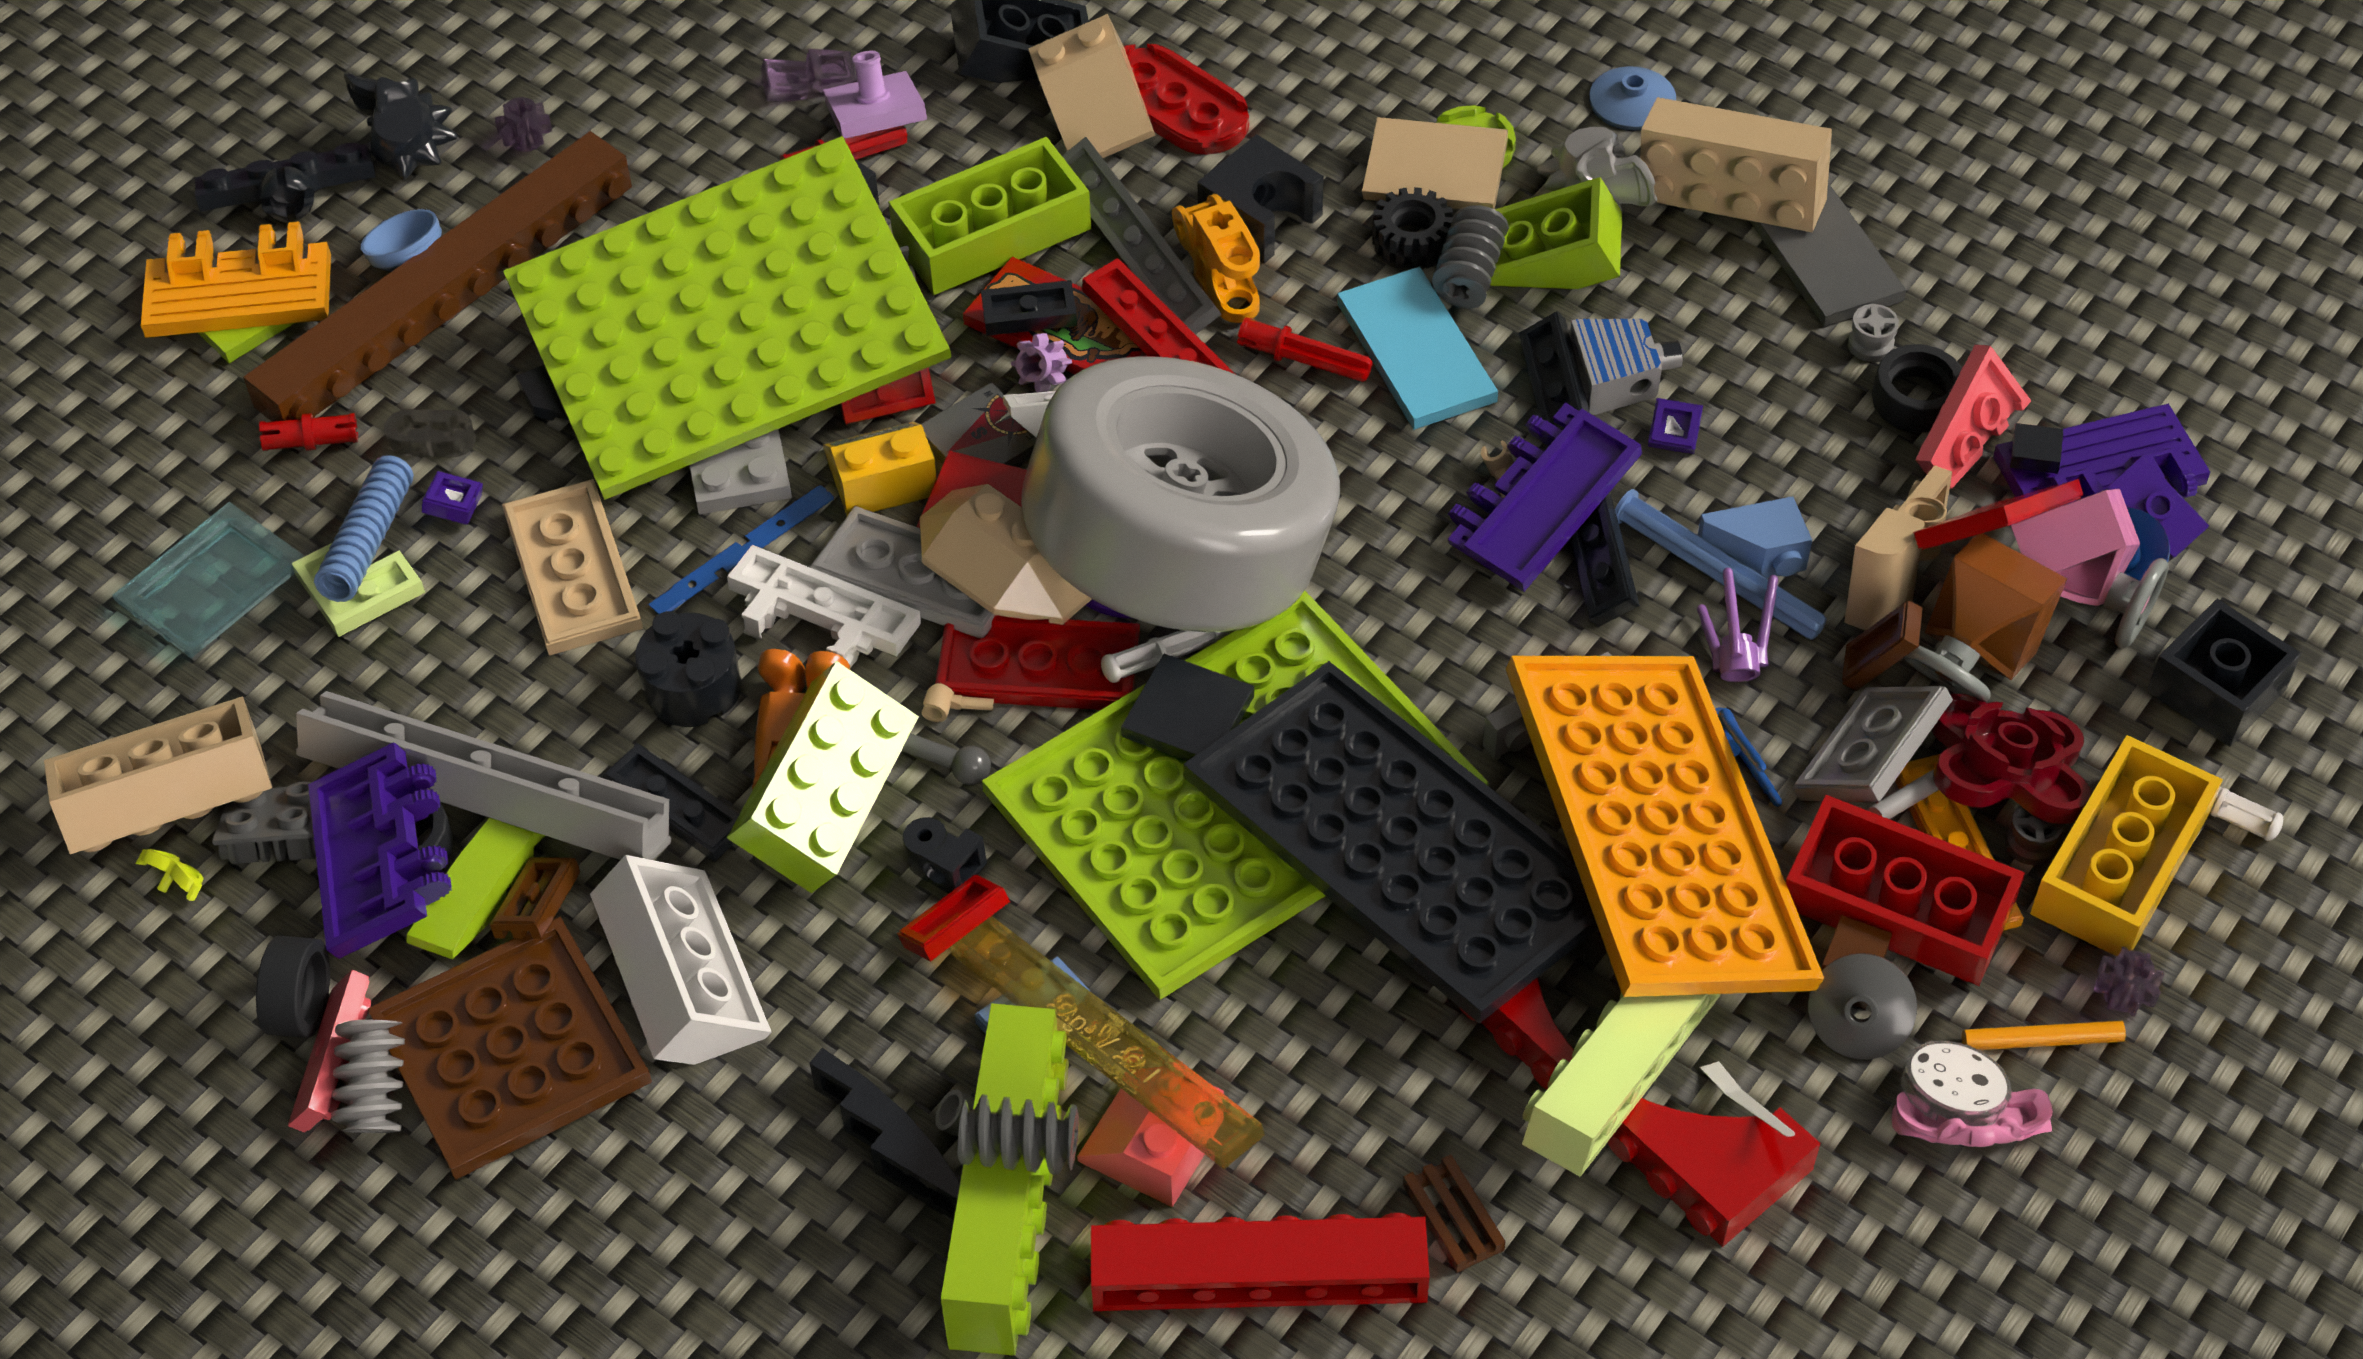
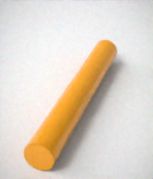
(2044, 1035)

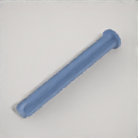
(1713, 561)

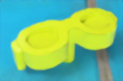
(183, 874)

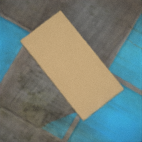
(572, 567)

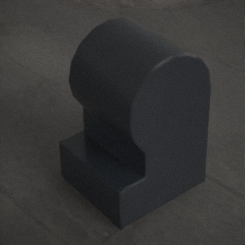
(942, 856)

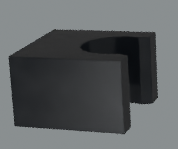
(1265, 180)

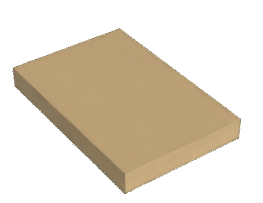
(1445, 158)

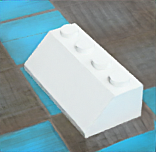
(678, 961)

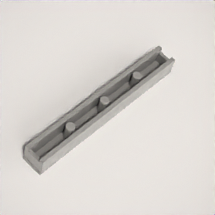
(494, 779)

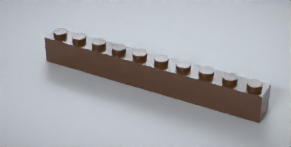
(439, 281)

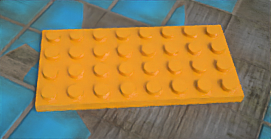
(1662, 827)

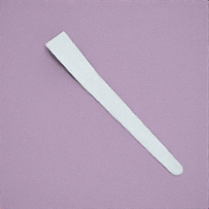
(1730, 1088)

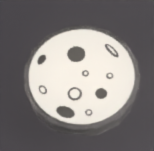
(1956, 1083)

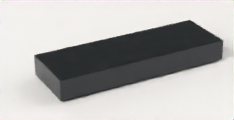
(693, 811)

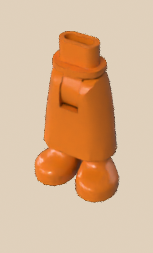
(787, 678)

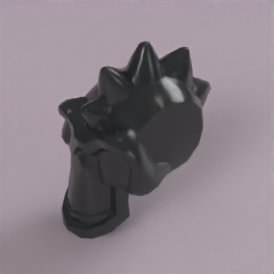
(402, 122)

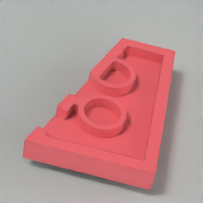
(1972, 413)

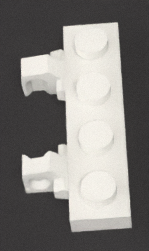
(852, 614)

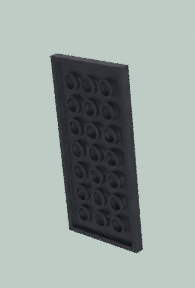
(1400, 839)

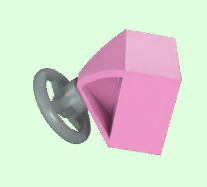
(2092, 548)

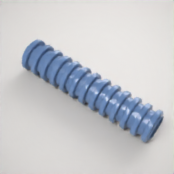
(363, 529)

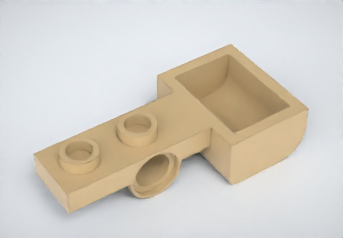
(1889, 555)

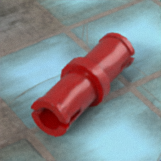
(308, 432)

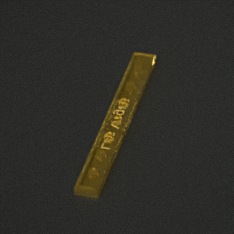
(1112, 1043)

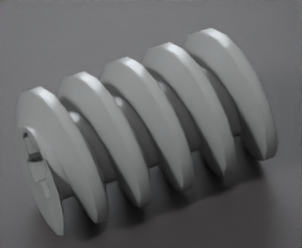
(367, 1076)

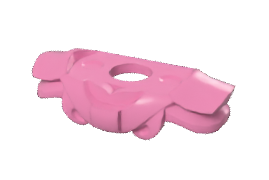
(2025, 1116)

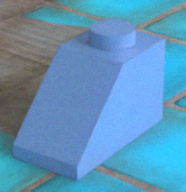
(1761, 535)

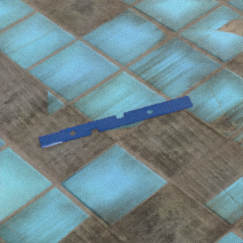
(732, 555)

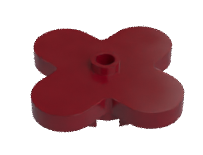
(2010, 756)

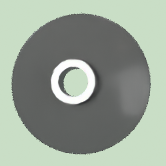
(1866, 980)

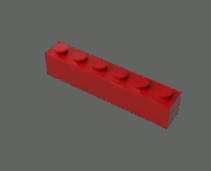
(1259, 1263)

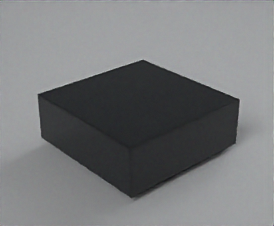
(2036, 448)

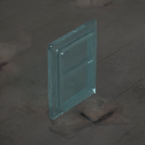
(209, 579)

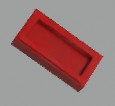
(953, 917)

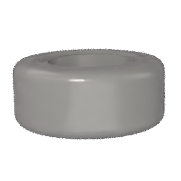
(1179, 493)

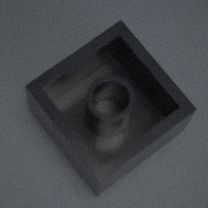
(2223, 672)

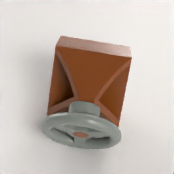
(1989, 614)

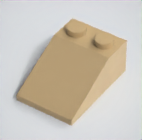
(1092, 88)

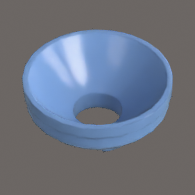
(400, 238)

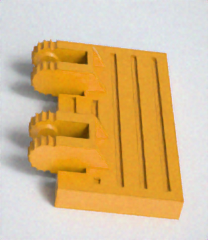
(242, 290)

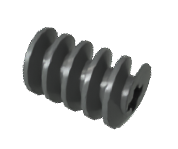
(1470, 256)
(1018, 1135)

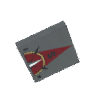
(980, 429)

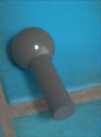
(968, 764)

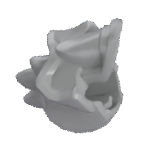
(1595, 154)

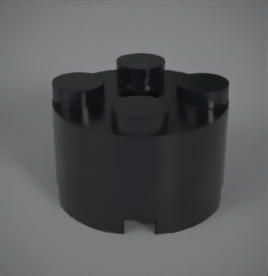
(688, 668)

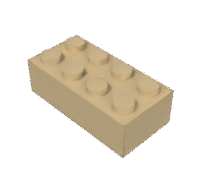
(1737, 163)
(156, 776)

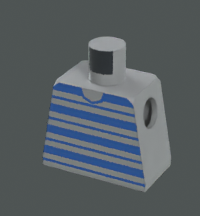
(1620, 361)

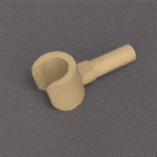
(1497, 465)
(942, 698)

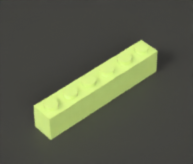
(1609, 1075)

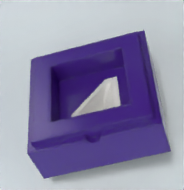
(1675, 426)
(452, 497)

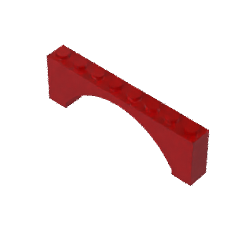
(1710, 1166)

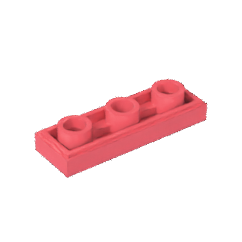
(315, 1093)

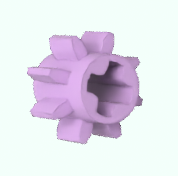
(1041, 362)

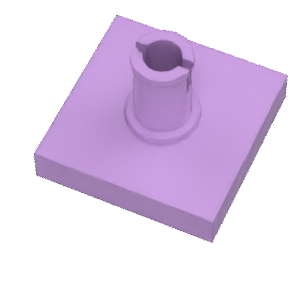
(874, 100)

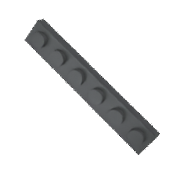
(1139, 240)

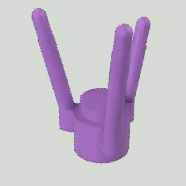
(1738, 656)

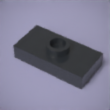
(1029, 308)

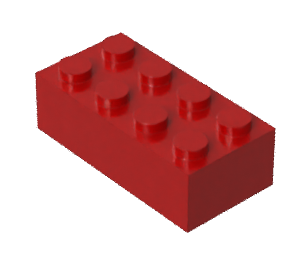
(1929, 893)

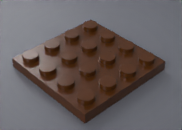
(510, 1048)

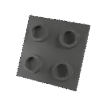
(274, 816)

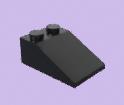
(996, 34)

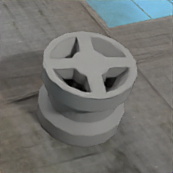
(1873, 332)

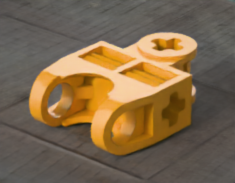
(1221, 254)

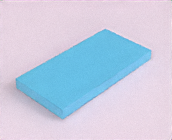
(1417, 348)

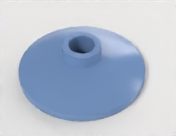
(1627, 95)

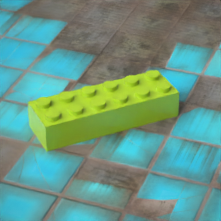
(997, 1207)

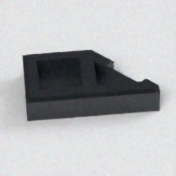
(541, 394)

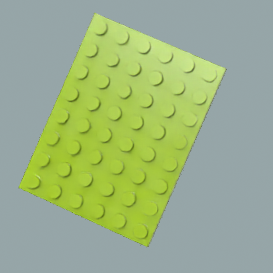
(725, 316)
(1147, 849)

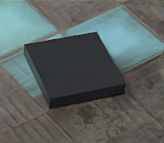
(1186, 708)

